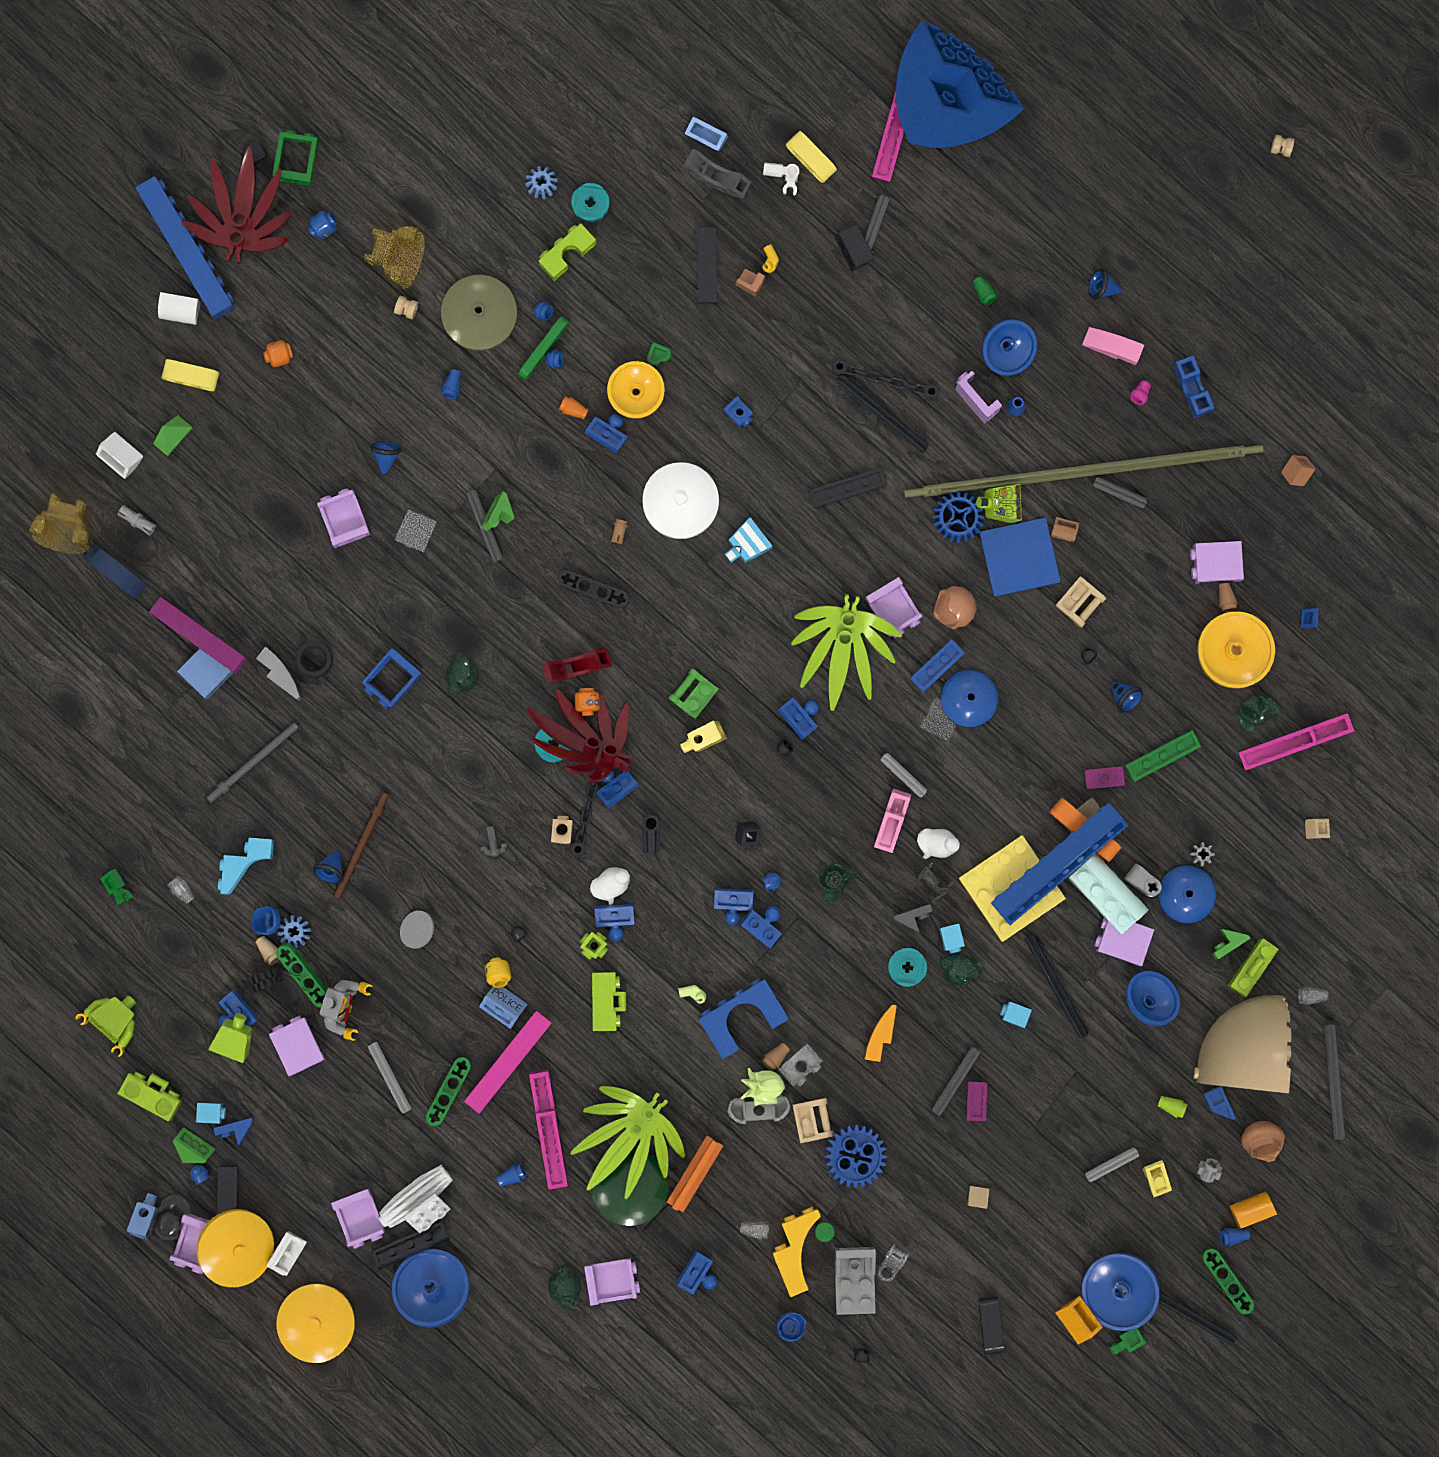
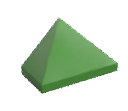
(172, 434)
(192, 1148)

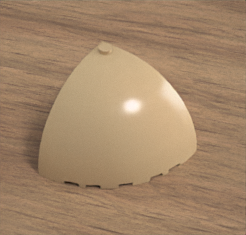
(1248, 1047)

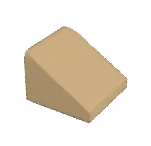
(1317, 828)
(978, 1197)

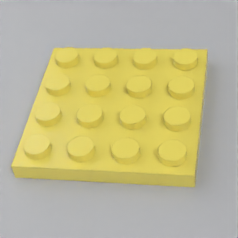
(996, 875)

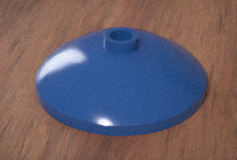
(1017, 353)
(961, 709)
(1174, 898)
(1158, 993)

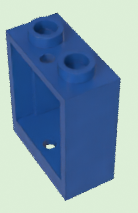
(392, 654)

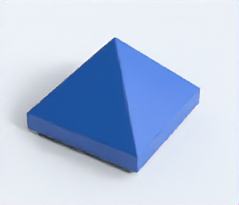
(1309, 618)

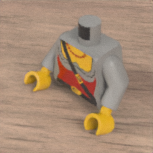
(338, 1005)

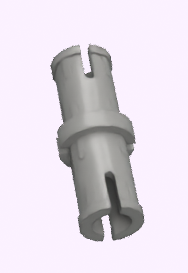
(136, 520)

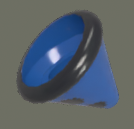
(1102, 285)
(385, 454)
(1126, 696)
(330, 869)

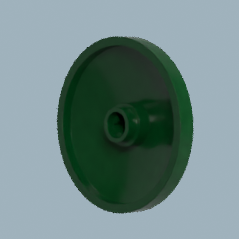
(644, 1201)

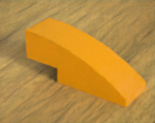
(881, 1034)

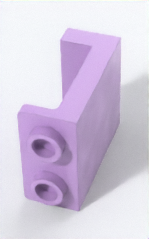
(974, 400)
(343, 518)
(1217, 562)
(894, 606)
(1129, 946)
(296, 1046)
(359, 1218)
(186, 1247)
(611, 1281)

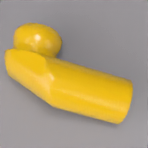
(772, 260)

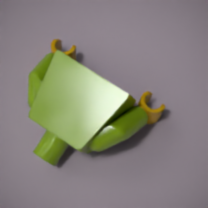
(112, 1019)

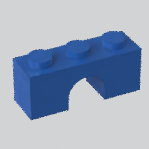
(1189, 379)

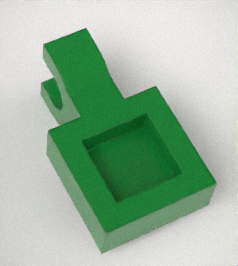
(114, 884)
(1130, 1340)

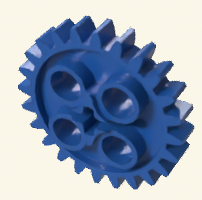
(850, 1172)

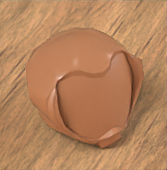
(955, 607)
(1263, 1140)

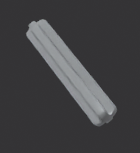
(904, 775)
(1112, 1164)

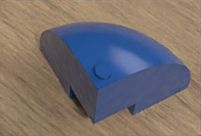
(949, 92)

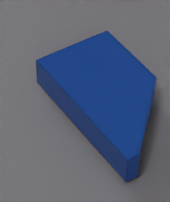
(1219, 1103)

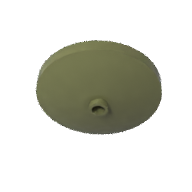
(484, 329)

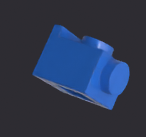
(739, 421)

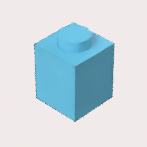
(952, 938)
(1015, 1014)
(210, 1113)

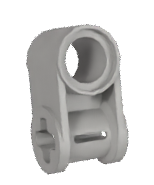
(1140, 878)

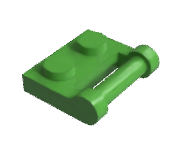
(698, 698)

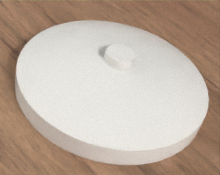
(680, 500)

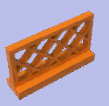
(694, 1174)

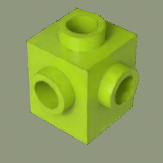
(586, 945)

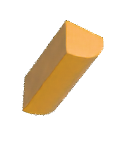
(1252, 1210)
(1079, 1320)

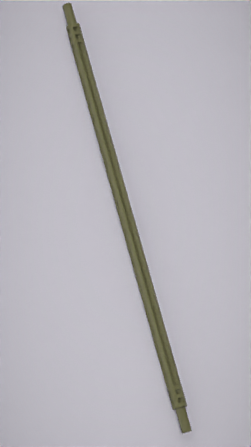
(1083, 471)

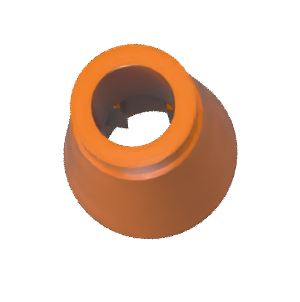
(573, 408)

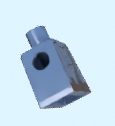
(143, 1226)

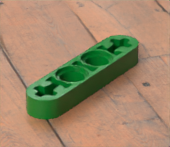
(543, 348)
(306, 973)
(446, 1090)
(1227, 1281)

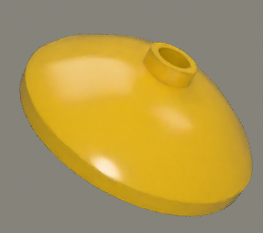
(631, 377)

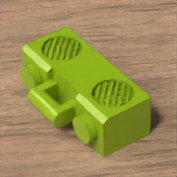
(1252, 967)
(603, 994)
(141, 1093)

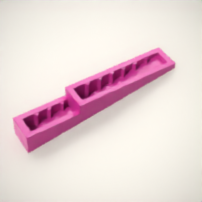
(889, 146)
(1296, 741)
(508, 1062)
(548, 1128)

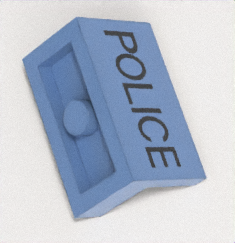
(503, 1005)

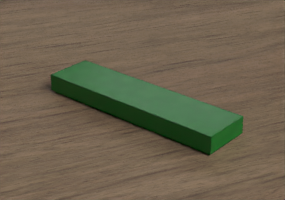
(1163, 756)

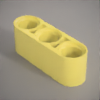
(811, 157)
(190, 375)

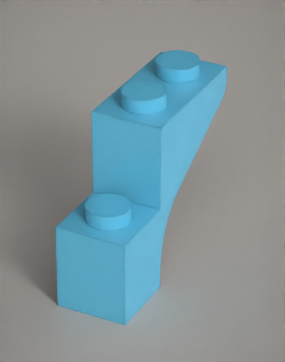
(236, 866)

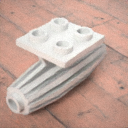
(418, 1201)

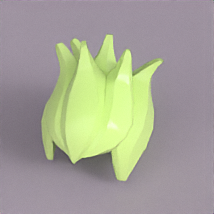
(763, 1087)

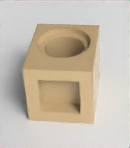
(562, 839)

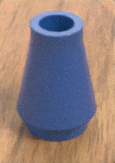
(452, 385)
(1013, 409)
(513, 1174)
(1233, 1236)

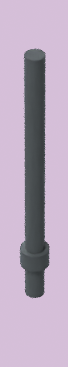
(223, 787)

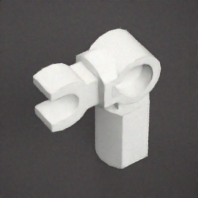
(791, 174)

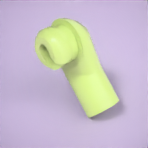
(693, 991)

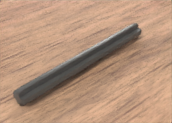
(1334, 1081)

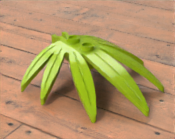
(845, 629)
(640, 1124)

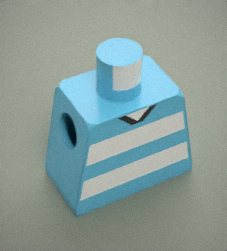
(747, 543)

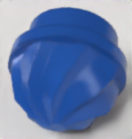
(543, 311)
(554, 359)
(772, 881)
(199, 1174)

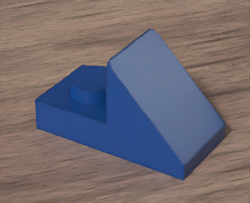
(241, 1129)

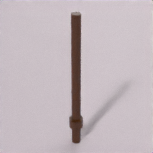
(376, 812)

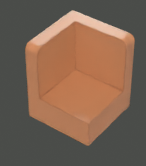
(750, 282)
(1298, 470)

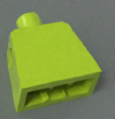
(233, 1039)

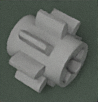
(1205, 850)
(1209, 1170)

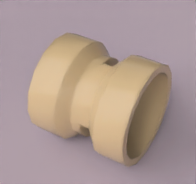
(1282, 145)
(406, 307)

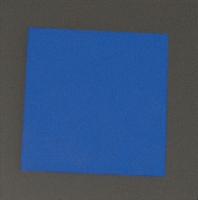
(1019, 557)

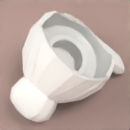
(937, 843)
(610, 884)

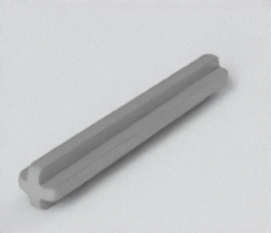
(389, 1077)

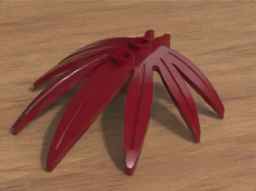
(239, 228)
(599, 754)

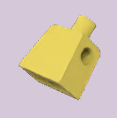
(711, 734)

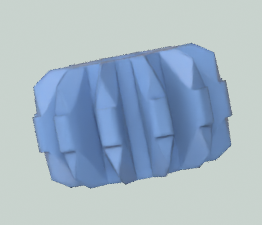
(538, 177)
(292, 925)

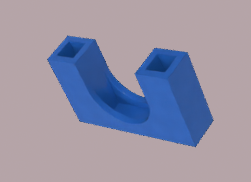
(758, 995)

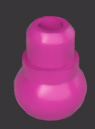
(1140, 394)

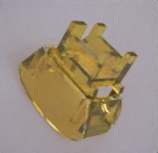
(398, 254)
(62, 527)

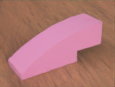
(1113, 345)
(892, 820)

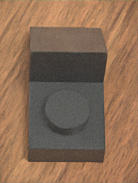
(908, 918)

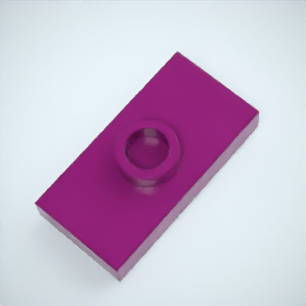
(1104, 778)
(976, 1101)

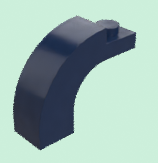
(114, 571)

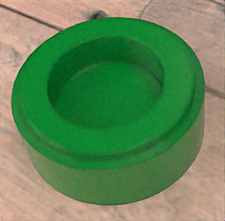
(824, 1232)

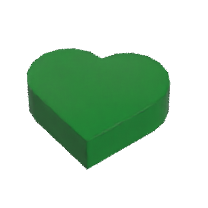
(658, 354)

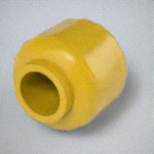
(497, 972)

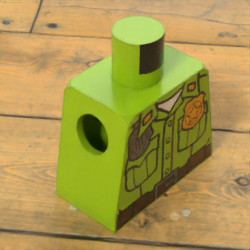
(1002, 503)

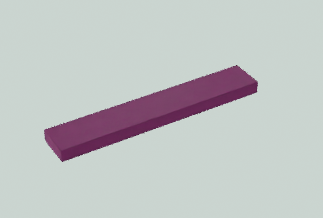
(198, 635)

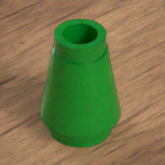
(985, 292)

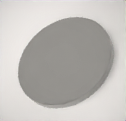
(417, 929)

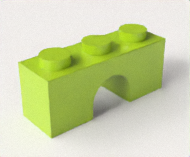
(577, 239)

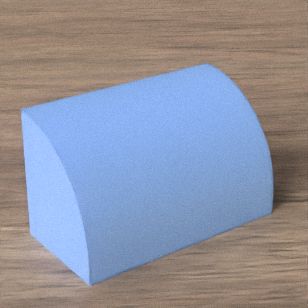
(706, 134)

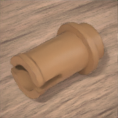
(619, 531)

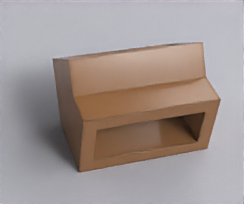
(1065, 529)

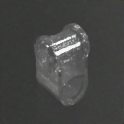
(892, 1262)

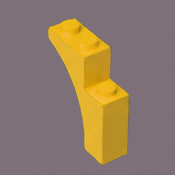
(789, 1257)

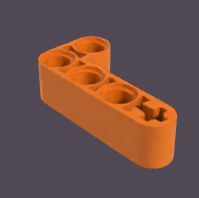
(1073, 819)

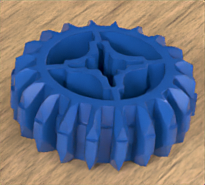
(962, 524)

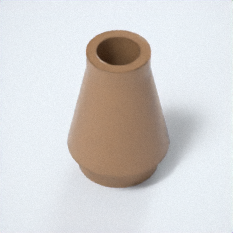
(1227, 599)
(775, 1057)

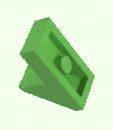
(498, 511)
(1233, 941)

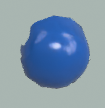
(266, 920)
(791, 1326)

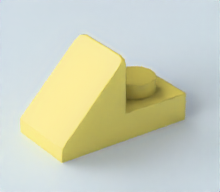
(1157, 1178)

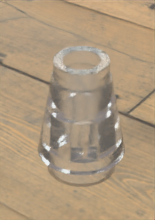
(181, 889)
(1311, 995)
(757, 1230)

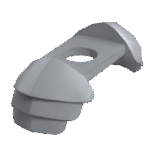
(743, 1111)

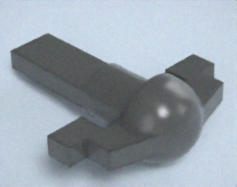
(494, 850)

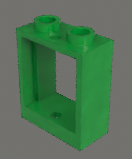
(295, 177)

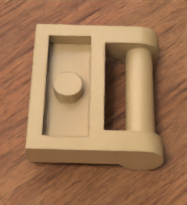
(1075, 597)
(806, 1120)

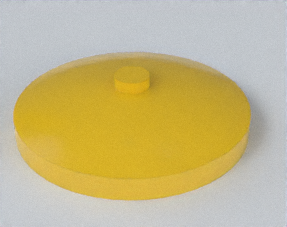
(1236, 650)
(234, 1248)
(315, 1323)

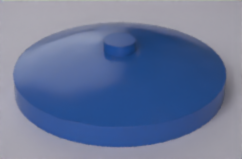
(430, 1288)
(1121, 1291)

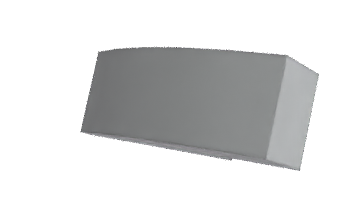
(279, 673)

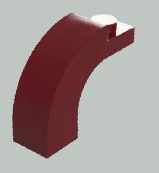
(577, 666)

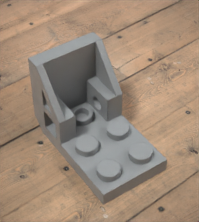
(855, 1280)

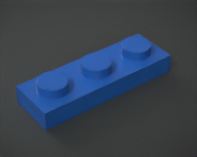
(937, 665)

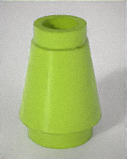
(1173, 1106)

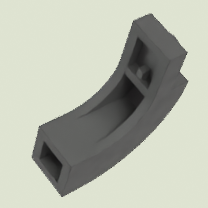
(716, 176)

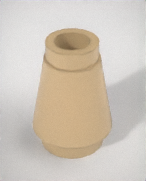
(267, 950)

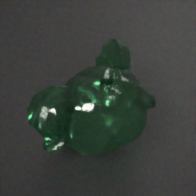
(457, 675)
(1256, 712)
(842, 878)
(960, 965)
(568, 1287)

